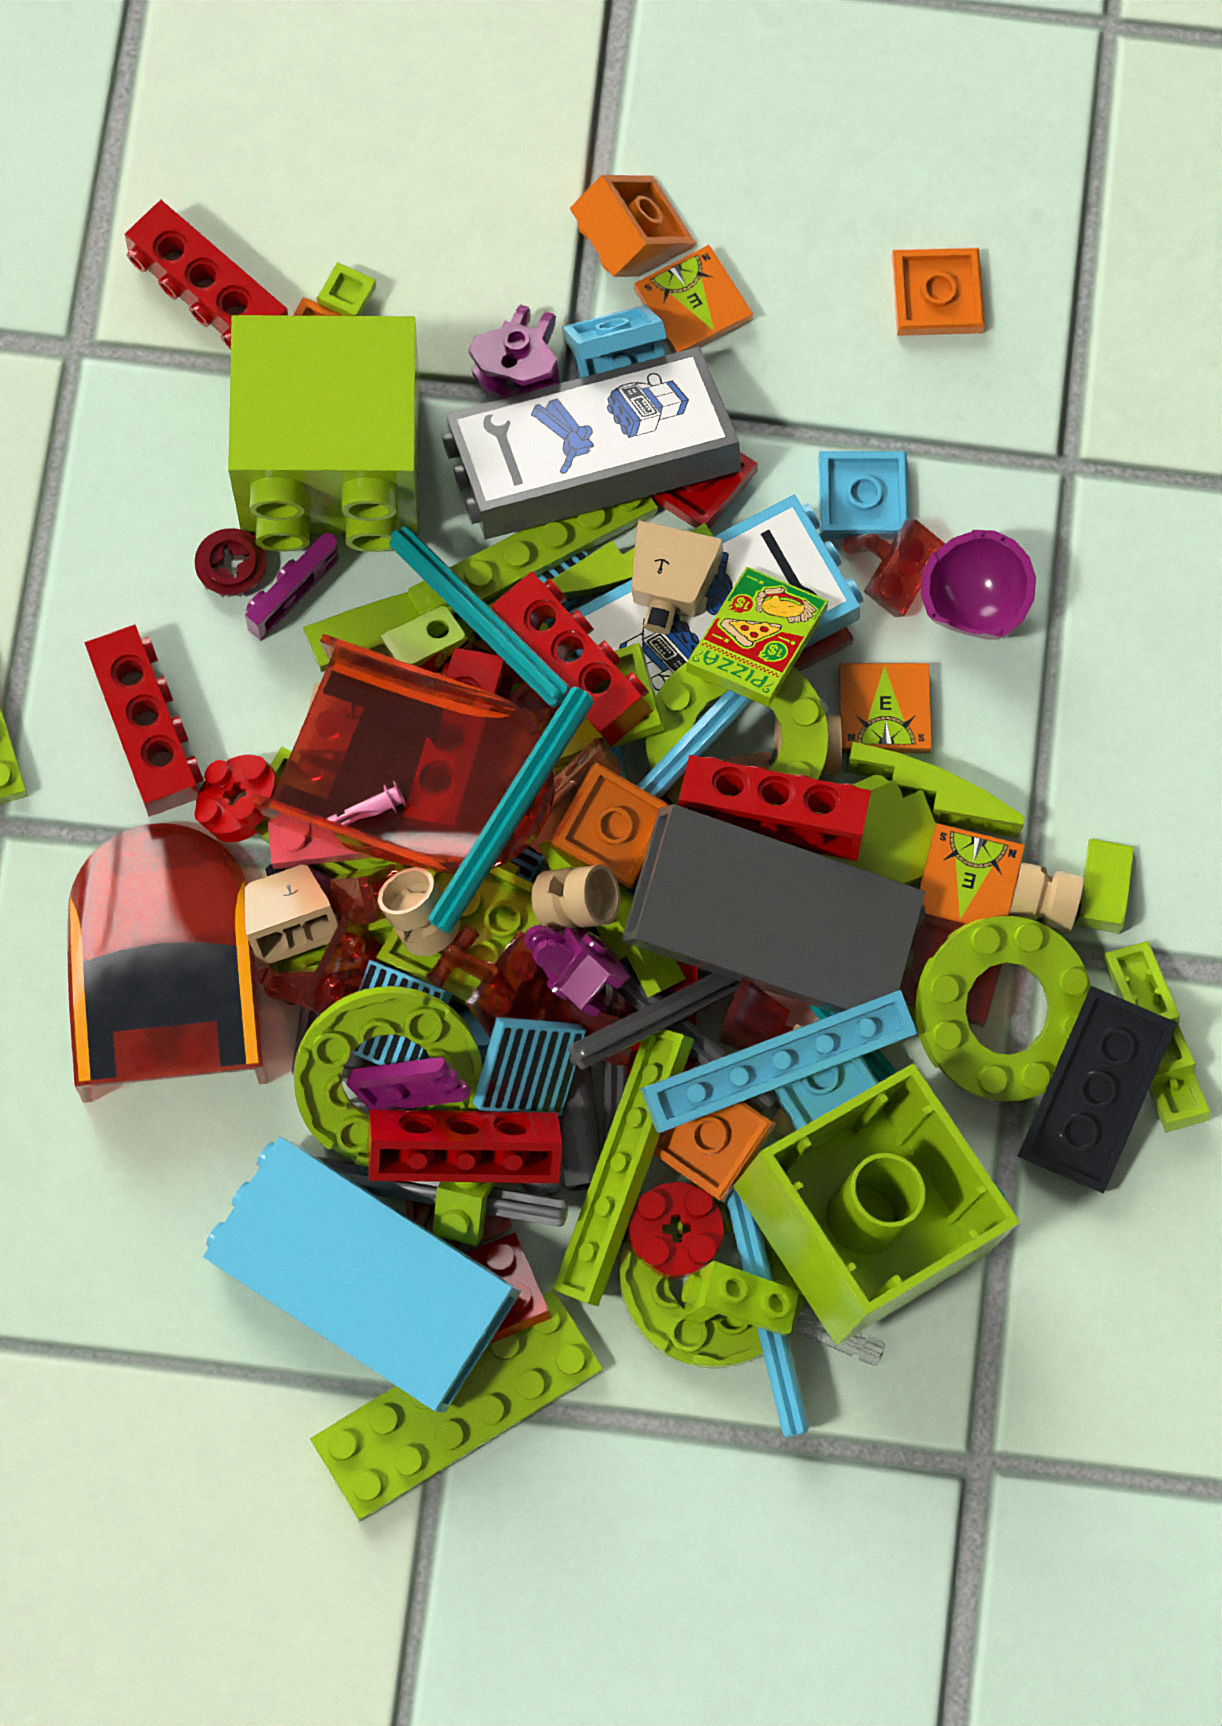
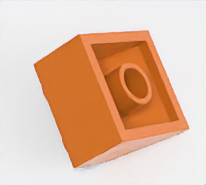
(631, 224)

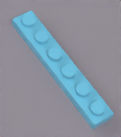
(778, 1061)

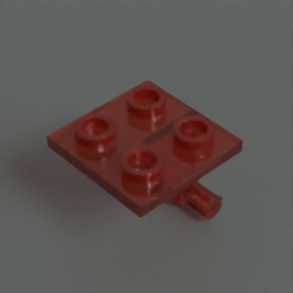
(335, 976)
(507, 989)

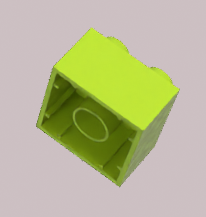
(875, 1203)

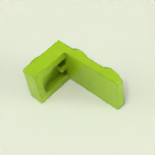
(461, 1210)
(740, 1297)

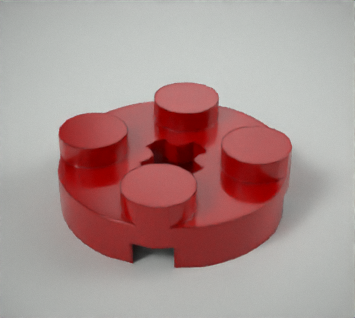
(221, 787)
(693, 1208)

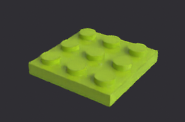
(495, 912)

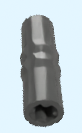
(579, 1132)

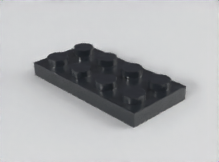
(1097, 1089)

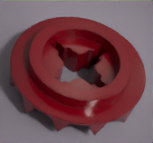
(242, 547)

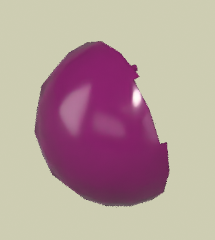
(979, 585)

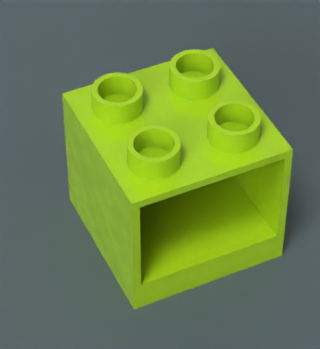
(324, 428)

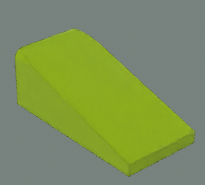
(1105, 886)

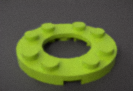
(795, 707)
(944, 994)
(355, 1020)
(659, 1315)

